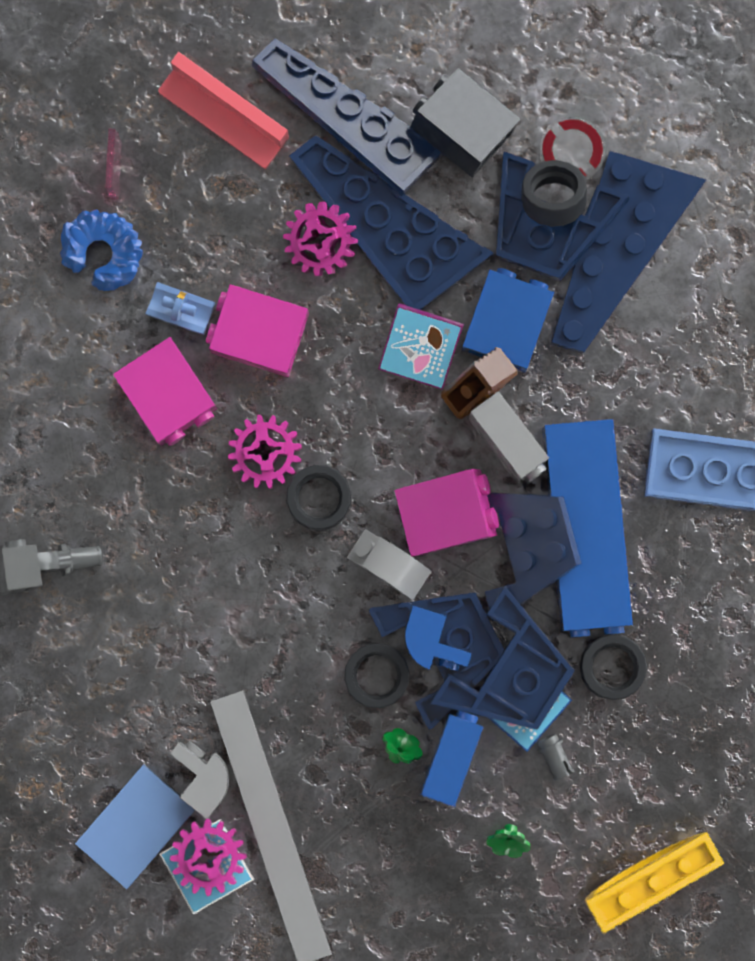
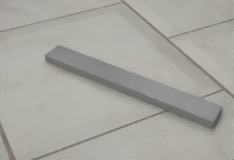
(271, 827)

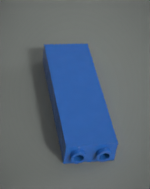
(586, 474)

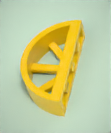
(652, 880)

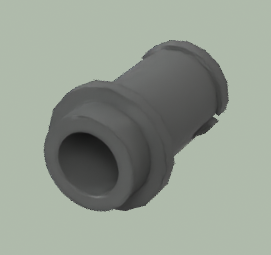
(555, 756)

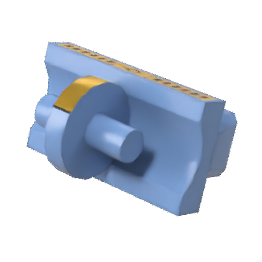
(180, 308)

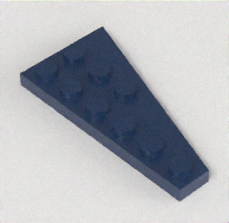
(399, 236)
(624, 246)

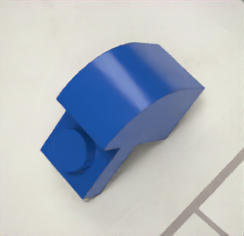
(423, 637)

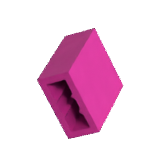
(257, 330)
(166, 392)
(447, 512)

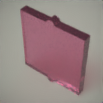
(113, 164)

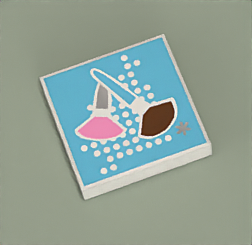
(199, 900)

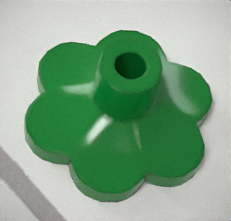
(402, 746)
(508, 842)

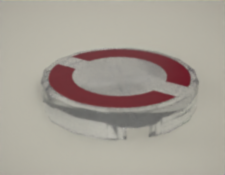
(574, 142)

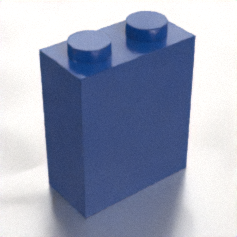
(508, 317)
(452, 758)

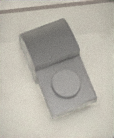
(389, 564)
(211, 782)

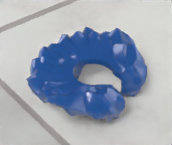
(106, 227)

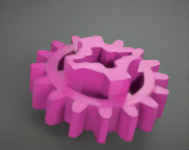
(316, 226)
(247, 454)
(214, 872)

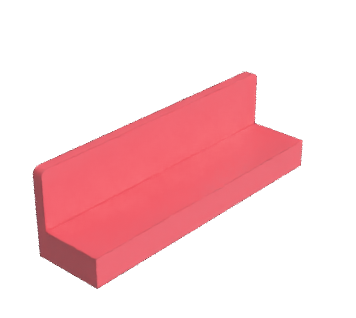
(223, 111)

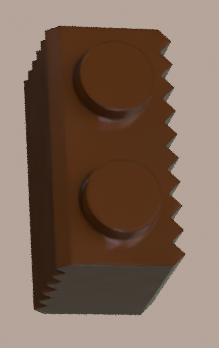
(479, 382)

